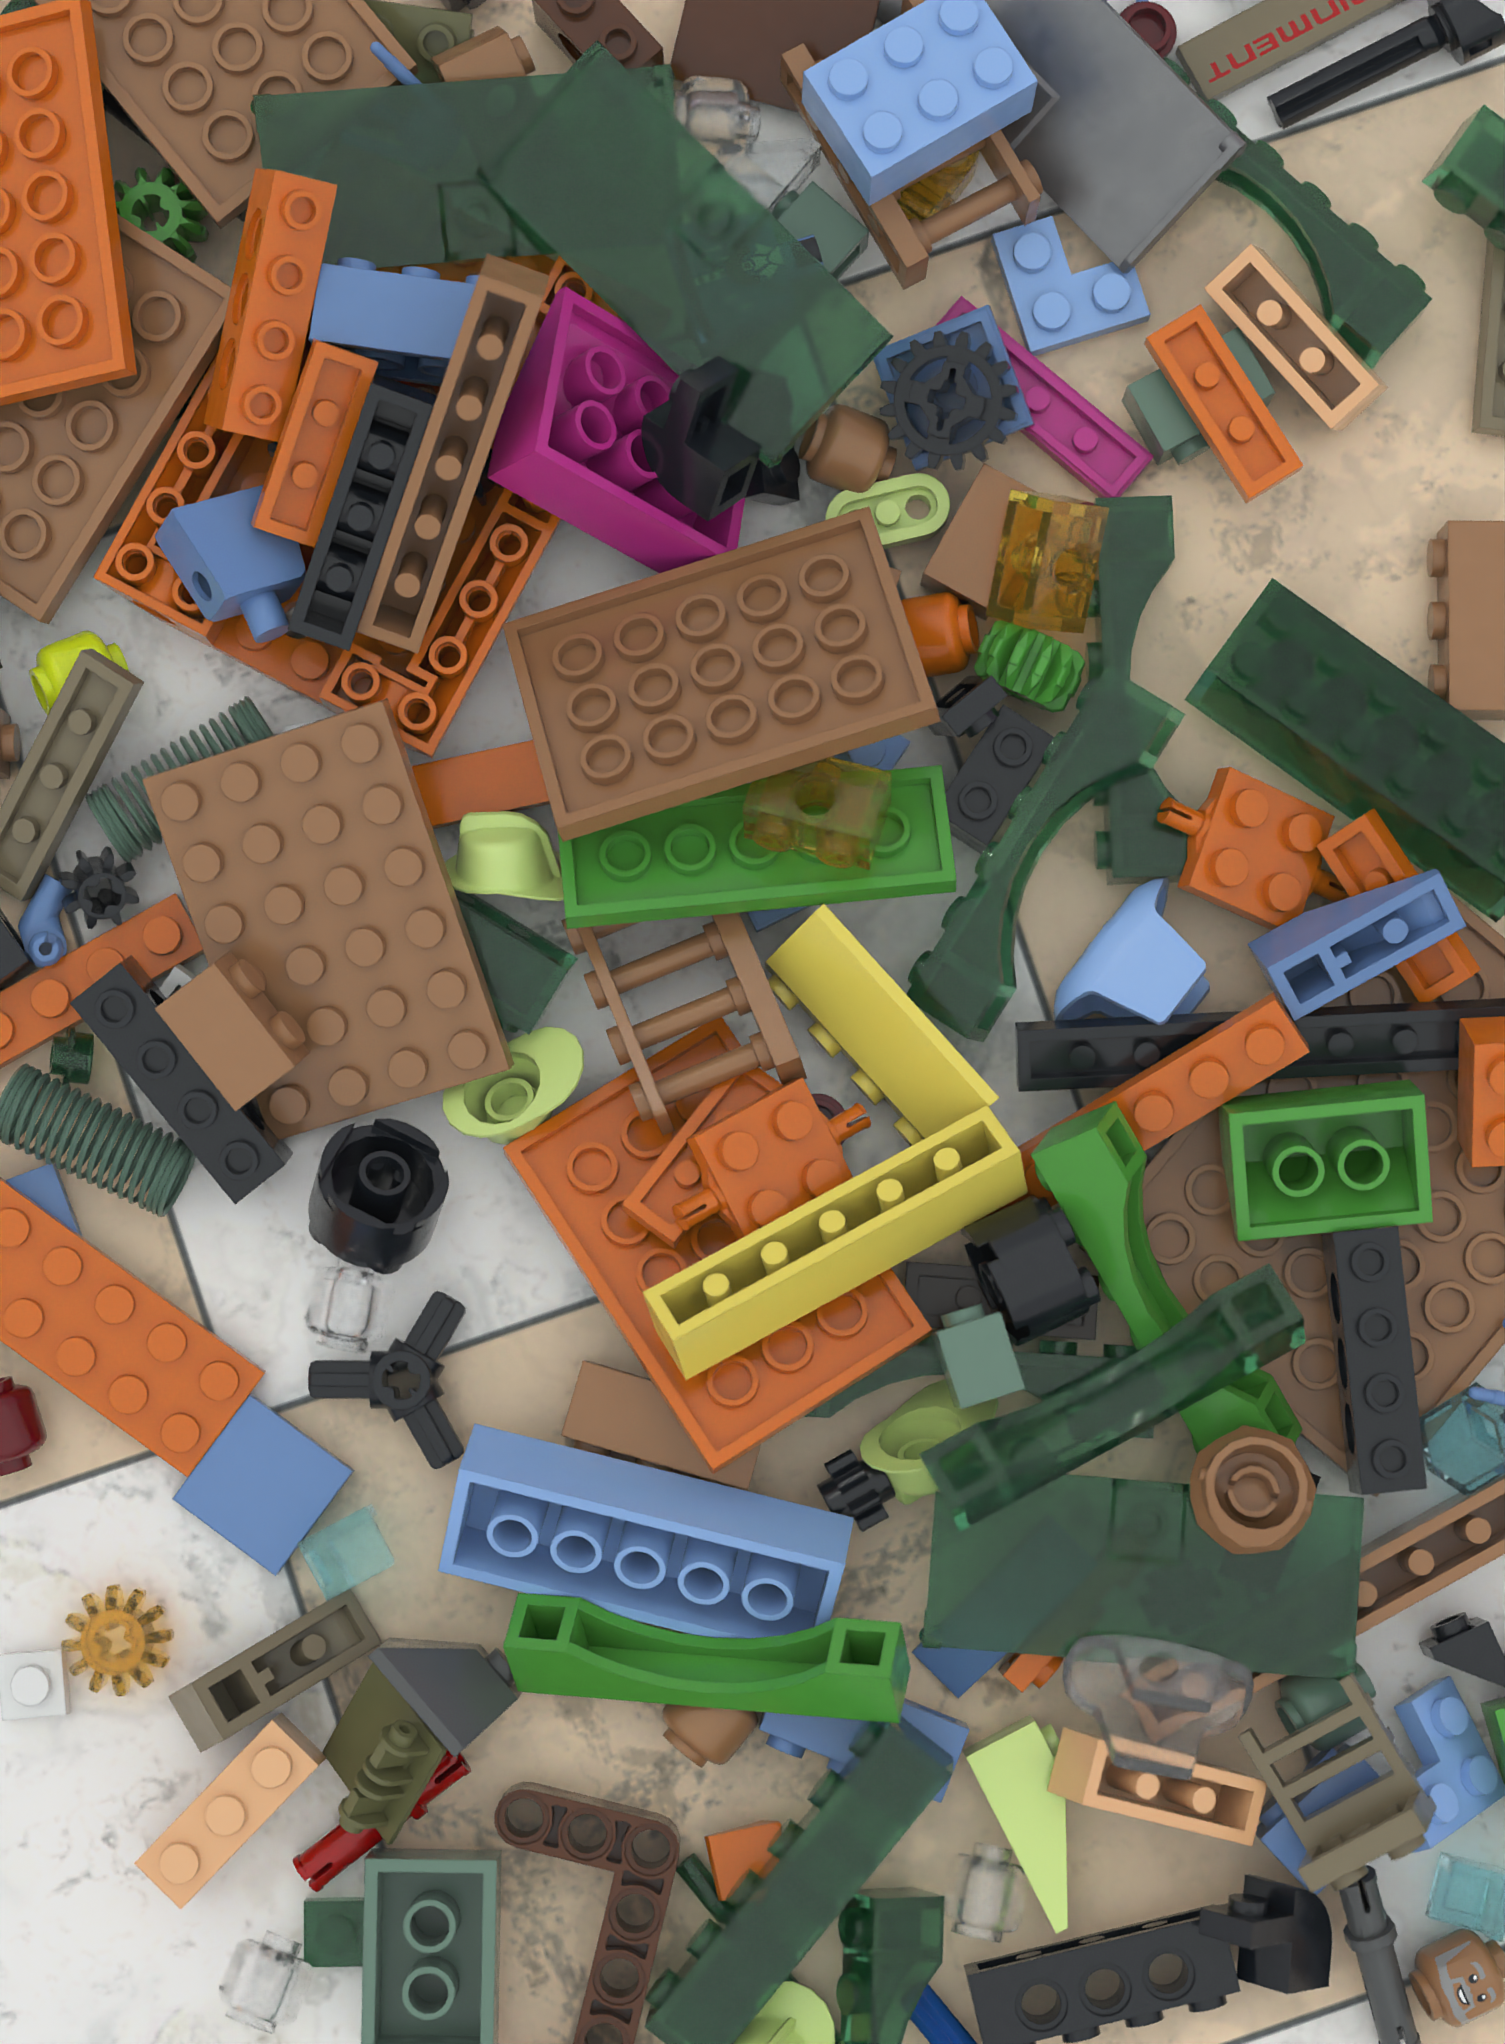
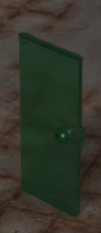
(411, 164)
(683, 250)
(1136, 1563)

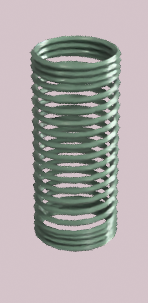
(109, 812)
(163, 1169)

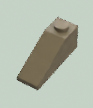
(274, 1670)

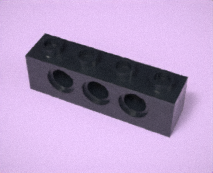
(362, 511)
(230, 1144)
(1374, 1361)
(1065, 1966)

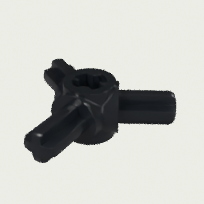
(370, 1379)

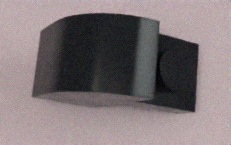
(693, 449)
(1279, 1934)

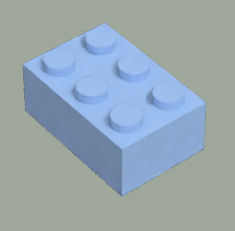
(917, 93)

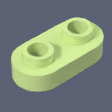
(888, 503)

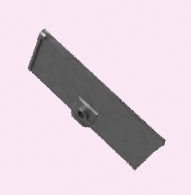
(1109, 123)

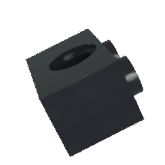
(994, 777)

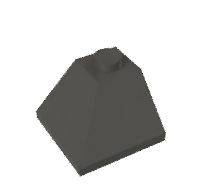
(449, 1685)

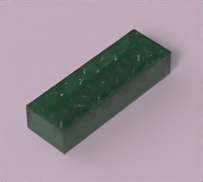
(1364, 739)

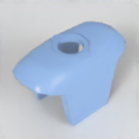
(1135, 966)

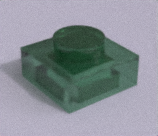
(334, 1931)

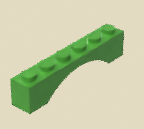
(1098, 1180)
(824, 1671)

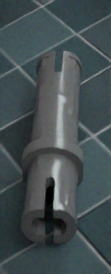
(1372, 1937)

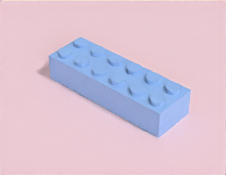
(641, 1540)

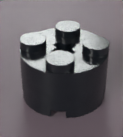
(377, 1194)
(1028, 1268)

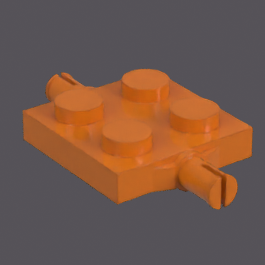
(1253, 849)
(769, 1159)

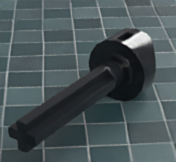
(1459, 26)

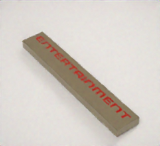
(1267, 39)

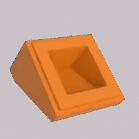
(738, 1850)

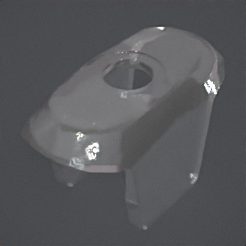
(1155, 1698)

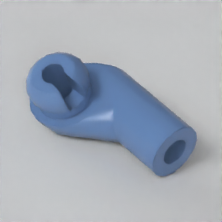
(41, 925)

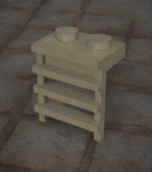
(1362, 1825)

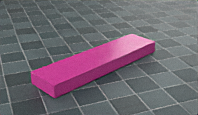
(1069, 425)

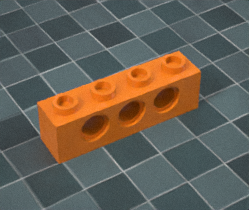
(270, 303)

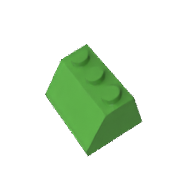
(1326, 1160)

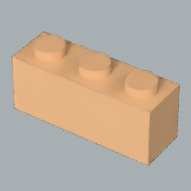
(1295, 338)
(1210, 1803)
(230, 1810)

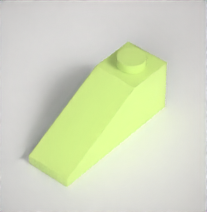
(1015, 1778)

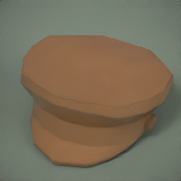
(1251, 1491)

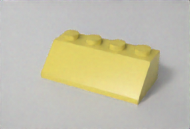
(875, 1028)

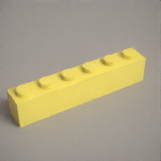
(836, 1242)

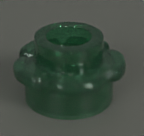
(72, 1056)

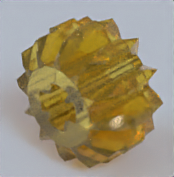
(97, 1647)

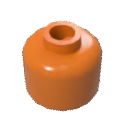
(942, 632)

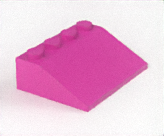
(577, 439)

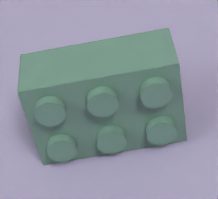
(431, 1946)

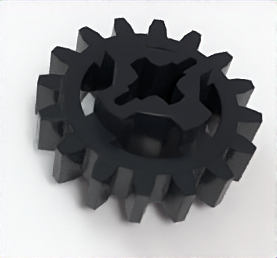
(957, 370)

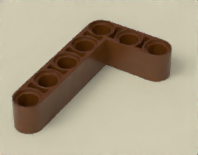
(632, 1876)

